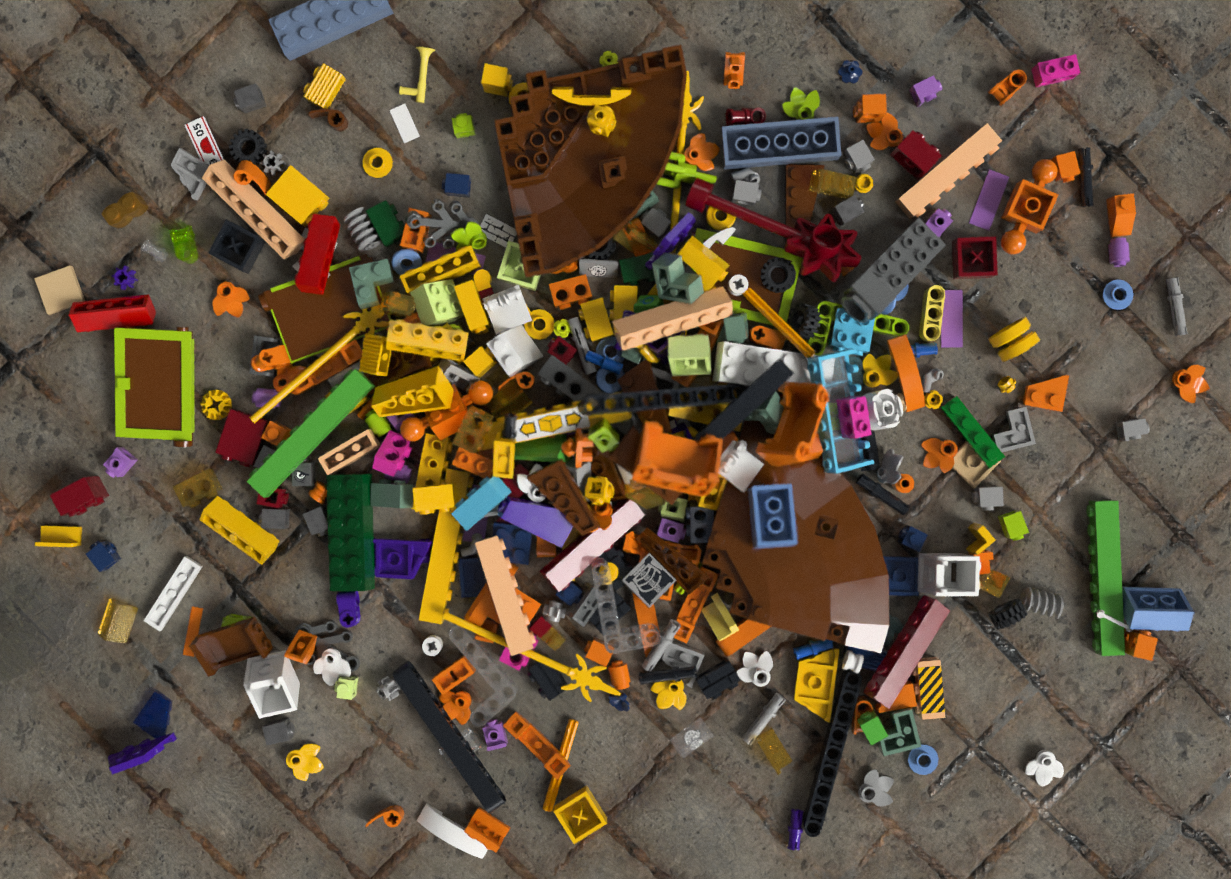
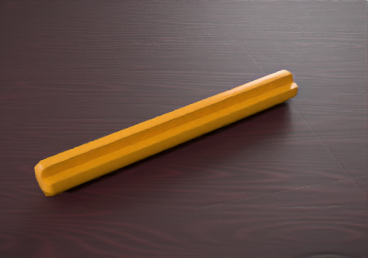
(779, 323)
(564, 750)

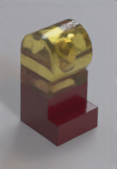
(548, 632)

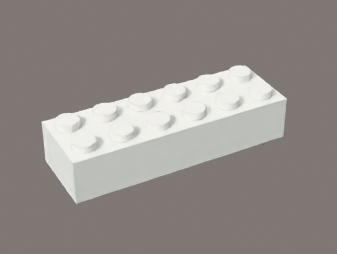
(746, 363)

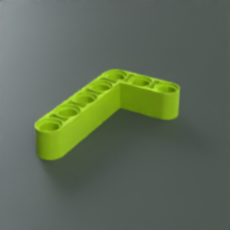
(888, 329)

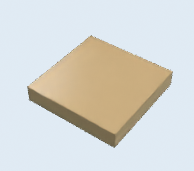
(59, 289)
(970, 466)

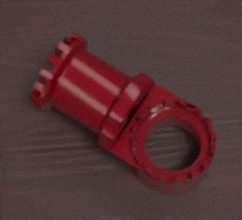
(744, 116)

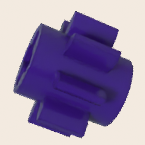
(126, 282)

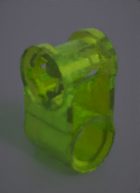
(184, 240)

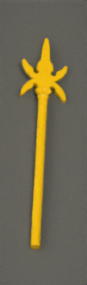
(687, 112)
(367, 320)
(582, 677)

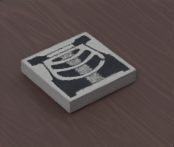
(648, 580)

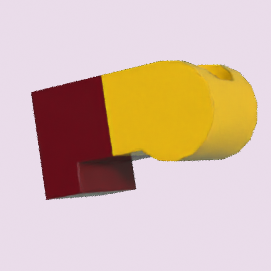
(483, 283)

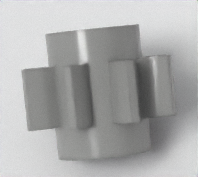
(267, 163)
(554, 610)
(387, 688)

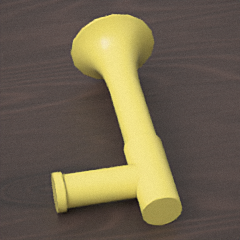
(419, 92)

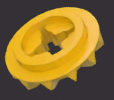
(224, 407)

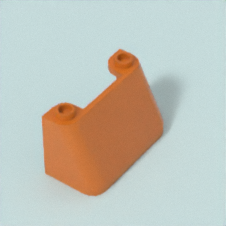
(798, 424)
(677, 461)

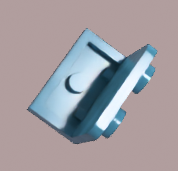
(851, 333)

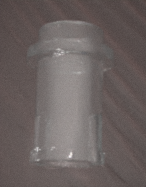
(158, 253)

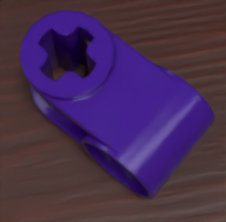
(348, 604)

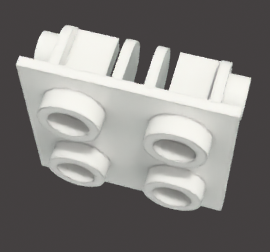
(507, 309)
(739, 465)

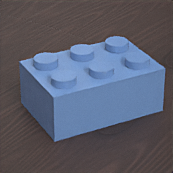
(772, 516)
(1156, 609)

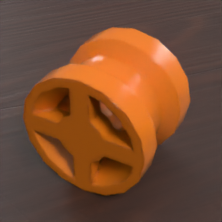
(319, 492)

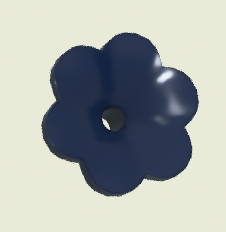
(848, 75)
(619, 702)

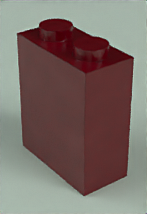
(241, 438)

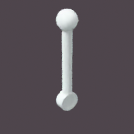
(1100, 614)

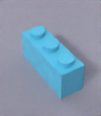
(480, 501)

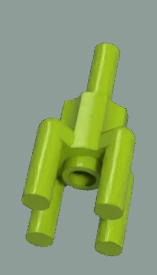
(682, 173)

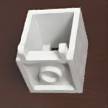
(935, 574)
(274, 671)

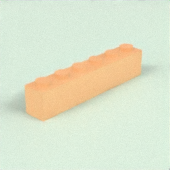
(948, 171)
(254, 209)
(672, 318)
(504, 596)

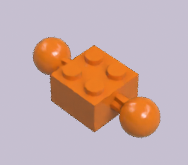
(1029, 206)
(447, 421)

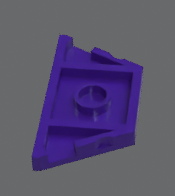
(670, 241)
(398, 557)
(139, 754)

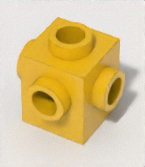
(605, 124)
(599, 490)

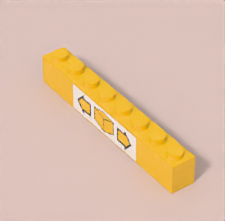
(552, 422)

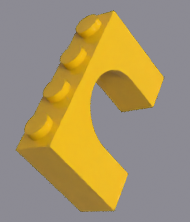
(703, 262)

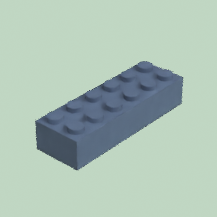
(323, 22)
(780, 143)

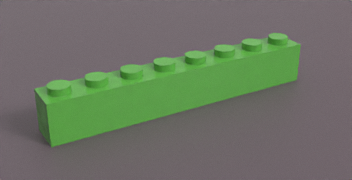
(310, 433)
(1106, 576)

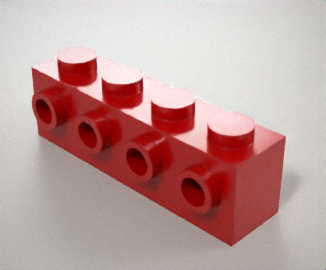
(317, 254)
(112, 313)

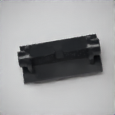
(871, 453)

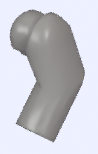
(747, 175)
(930, 377)
(472, 550)

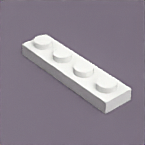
(173, 593)

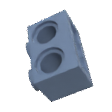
(703, 521)

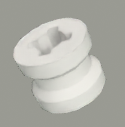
(735, 288)
(435, 642)
(852, 661)

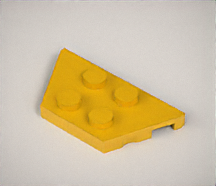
(817, 682)

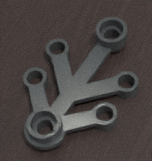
(445, 223)
(325, 643)

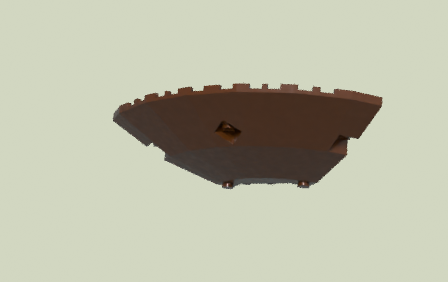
(562, 169)
(822, 581)

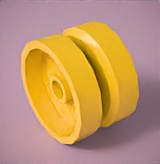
(1014, 340)

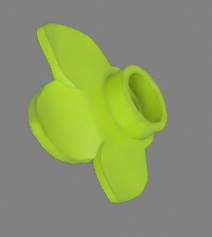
(801, 103)
(470, 235)

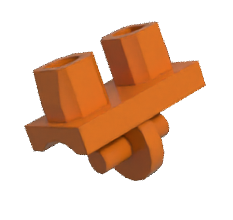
(734, 70)
(576, 448)

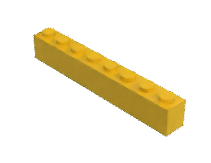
(444, 552)

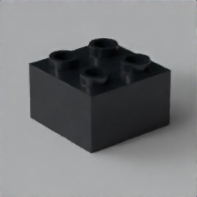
(237, 246)

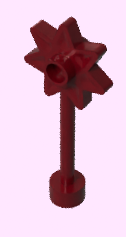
(819, 245)

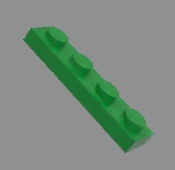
(972, 432)

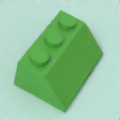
(542, 449)

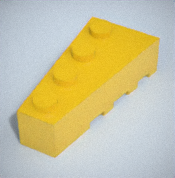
(414, 394)

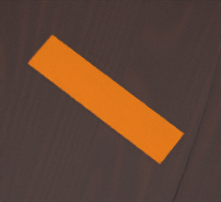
(193, 629)

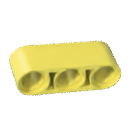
(937, 306)

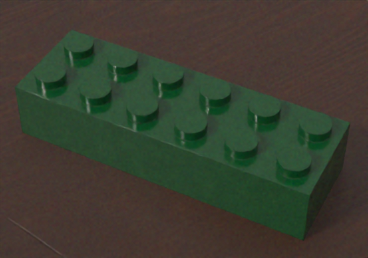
(350, 532)

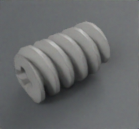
(360, 230)
(1042, 601)

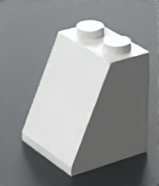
(515, 350)

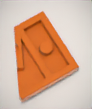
(1047, 394)

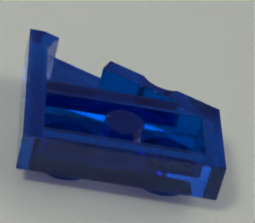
(155, 715)

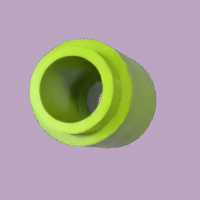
(378, 425)

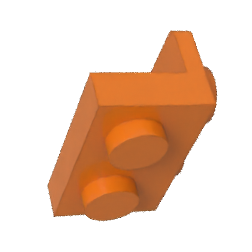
(487, 829)

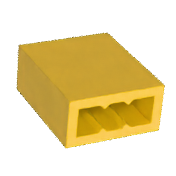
(298, 196)
(473, 308)

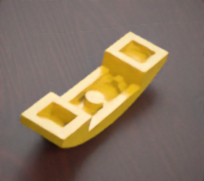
(566, 94)

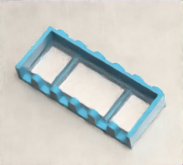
(834, 374)

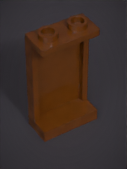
(230, 645)

